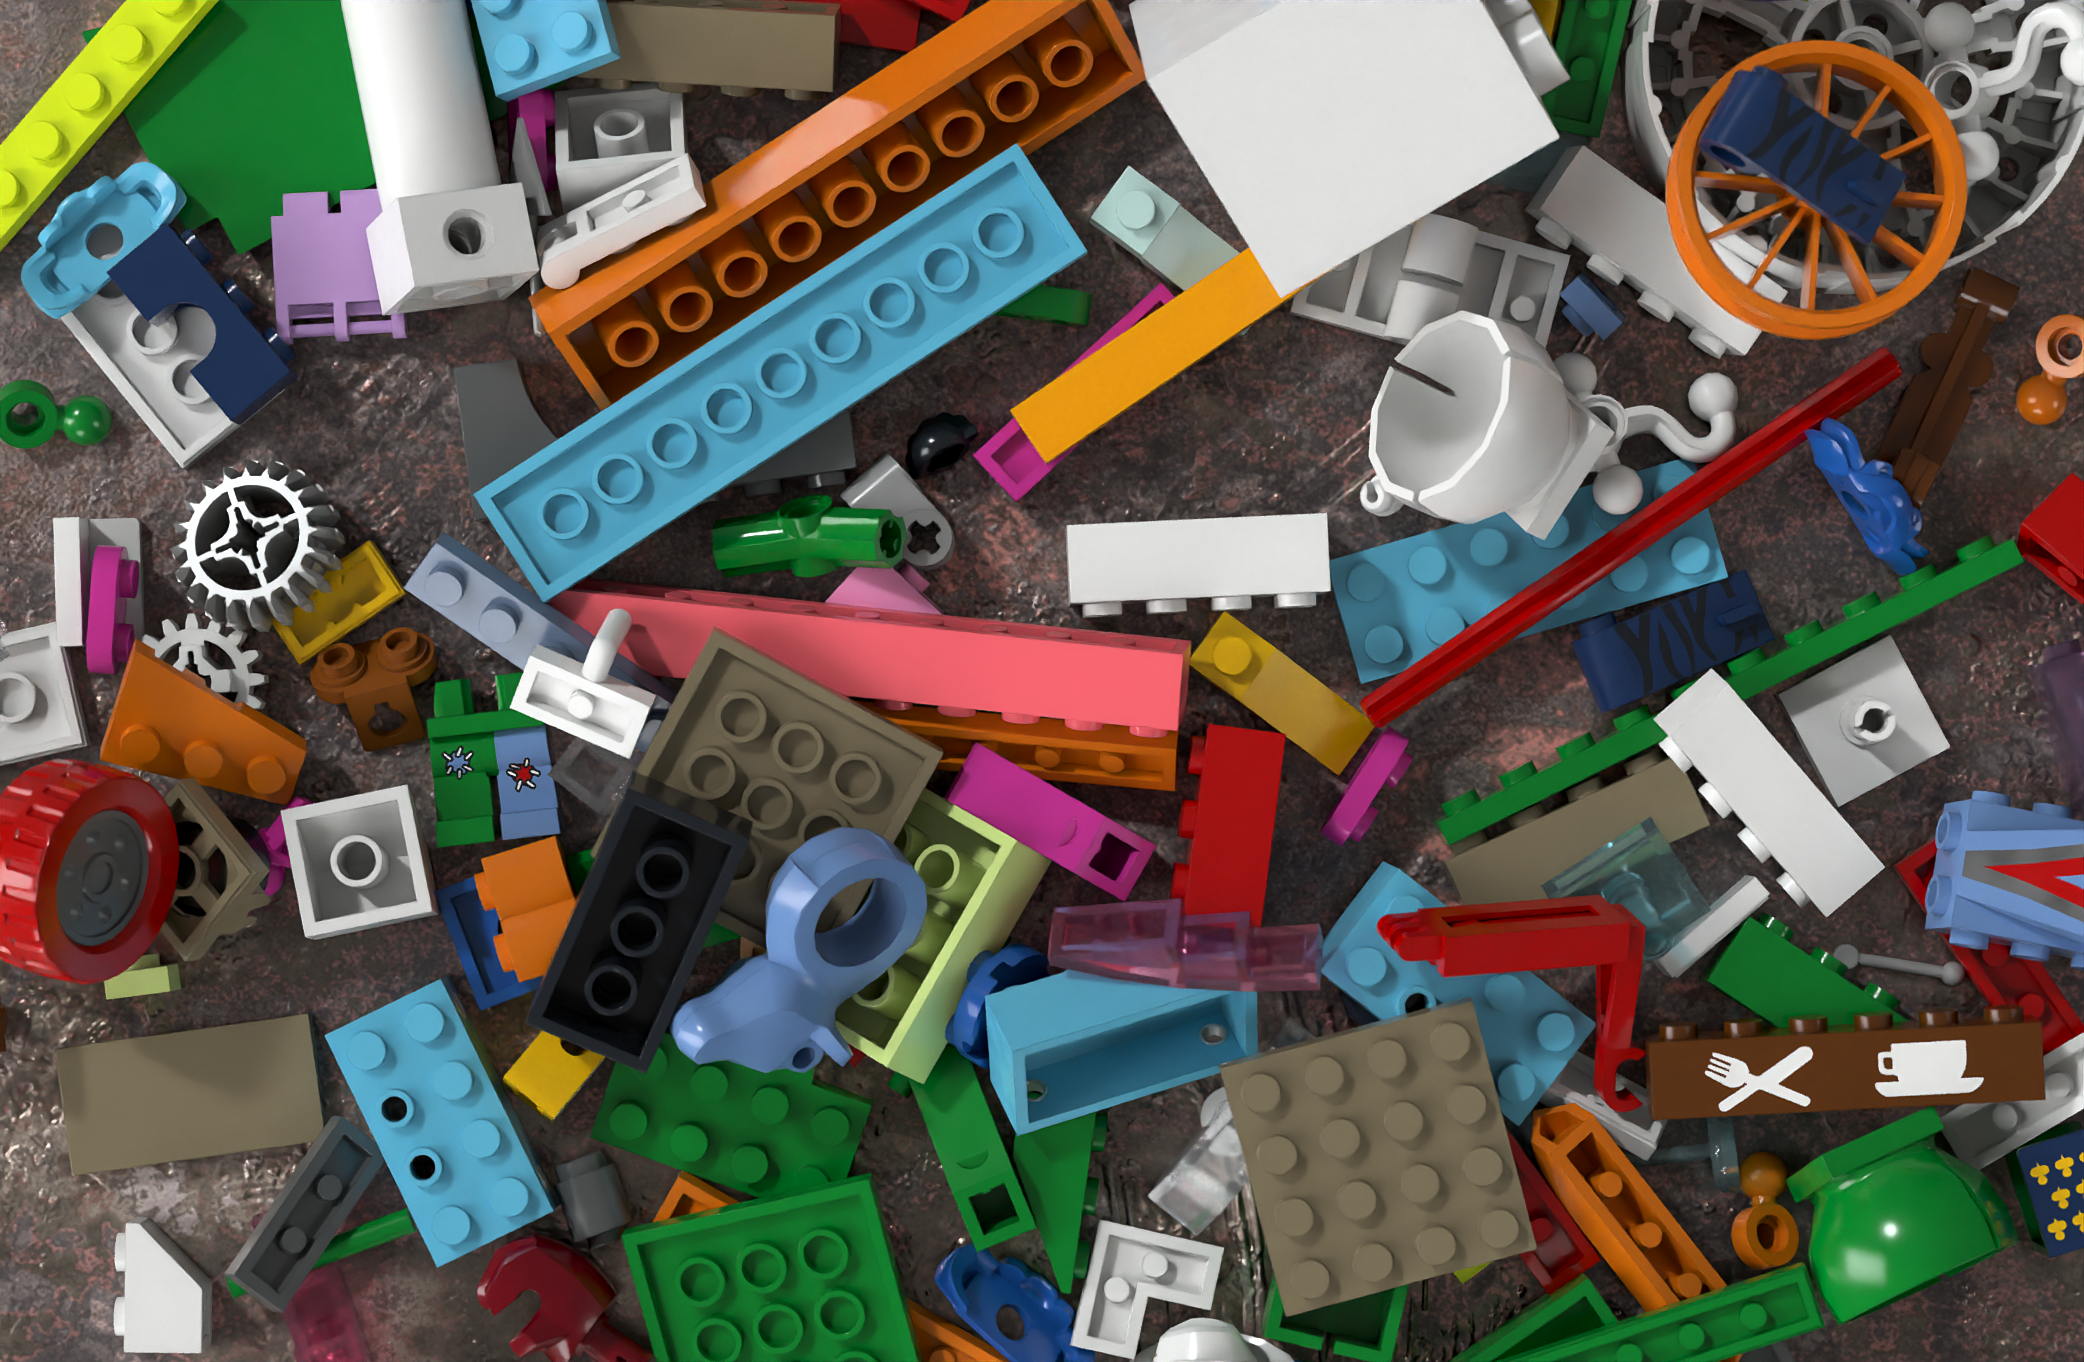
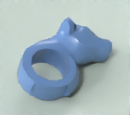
(784, 1003)

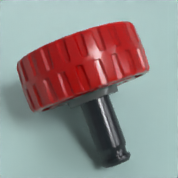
(83, 870)

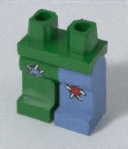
(477, 747)

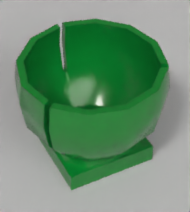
(1895, 1217)

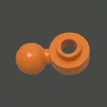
(2043, 396)
(1764, 1181)

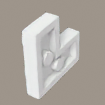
(1127, 1269)

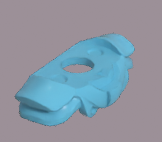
(63, 269)

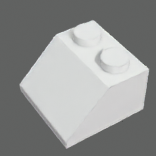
(614, 138)
(359, 862)

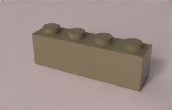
(725, 45)
(1550, 841)

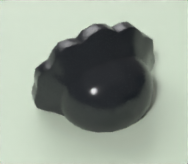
(938, 444)

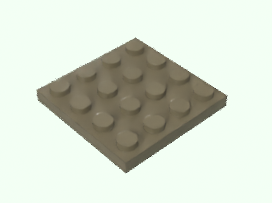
(789, 761)
(1378, 1156)

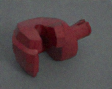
(572, 1297)

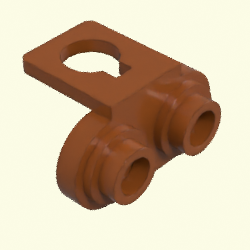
(377, 674)

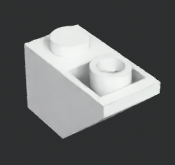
(165, 1294)

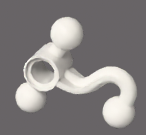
(1949, 31)
(1620, 488)

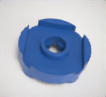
(988, 975)

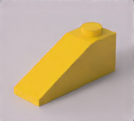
(1280, 693)

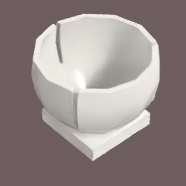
(1493, 443)

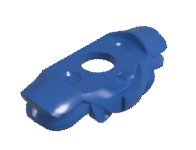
(1888, 514)
(982, 1284)

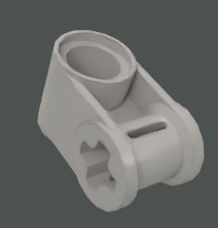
(890, 487)

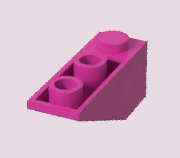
(1050, 821)

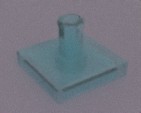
(1644, 878)

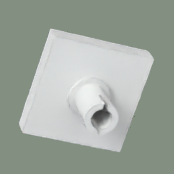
(1862, 720)

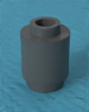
(592, 1199)

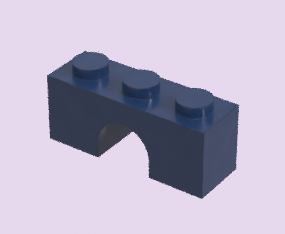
(172, 275)

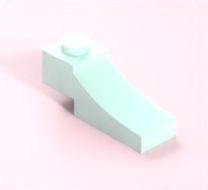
(1160, 232)

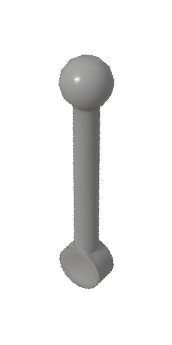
(1951, 973)

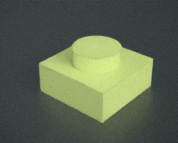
(144, 978)

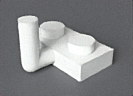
(584, 696)

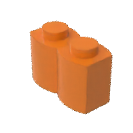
(532, 901)

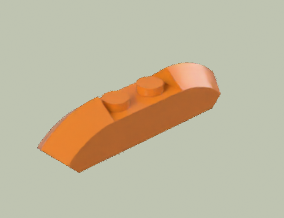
(1619, 1210)

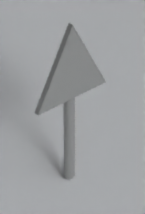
(525, 170)

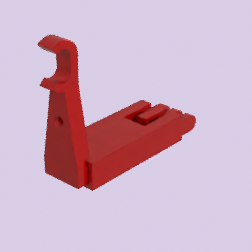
(1541, 937)

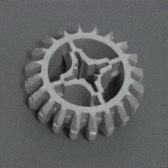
(211, 556)

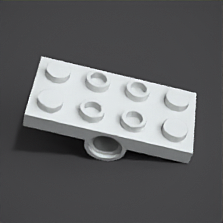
(1434, 272)

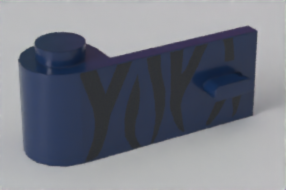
(1776, 134)
(1670, 641)

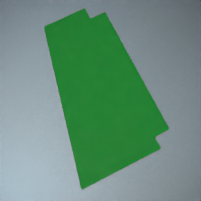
(262, 110)

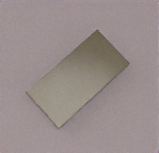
(191, 1094)

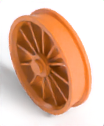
(1949, 201)

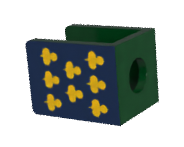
(2050, 1188)

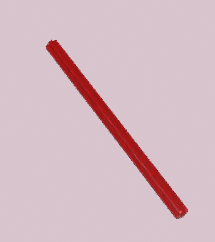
(1629, 538)

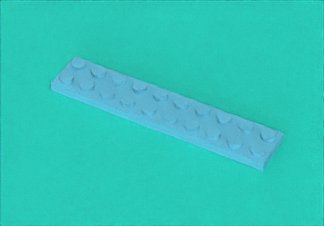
(780, 373)

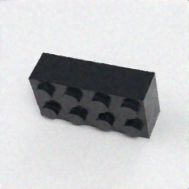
(639, 922)

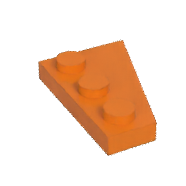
(185, 730)

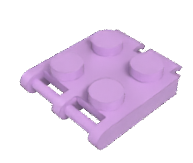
(327, 267)

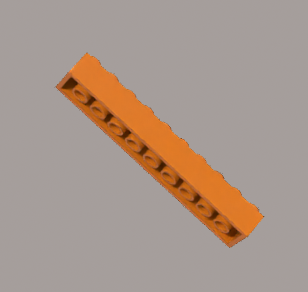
(837, 180)

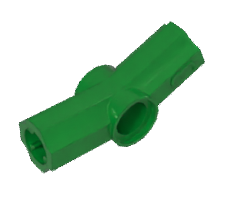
(808, 539)

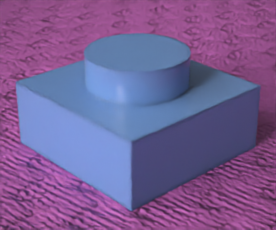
(1590, 308)

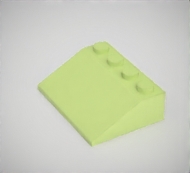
(974, 897)

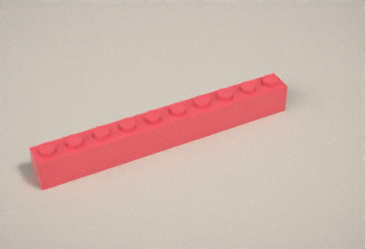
(909, 654)

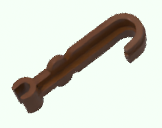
(1939, 397)

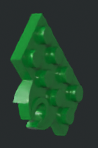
(733, 1122)

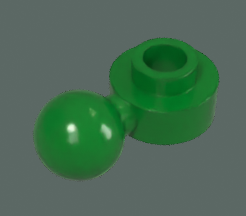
(83, 419)

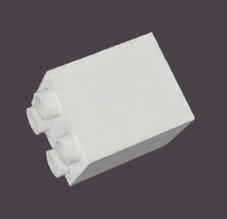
(1346, 113)

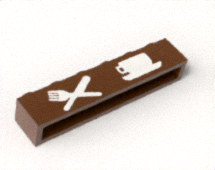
(1844, 1064)

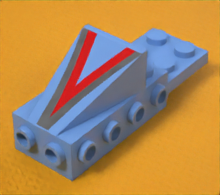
(2009, 878)

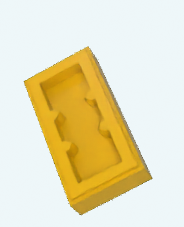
(357, 595)

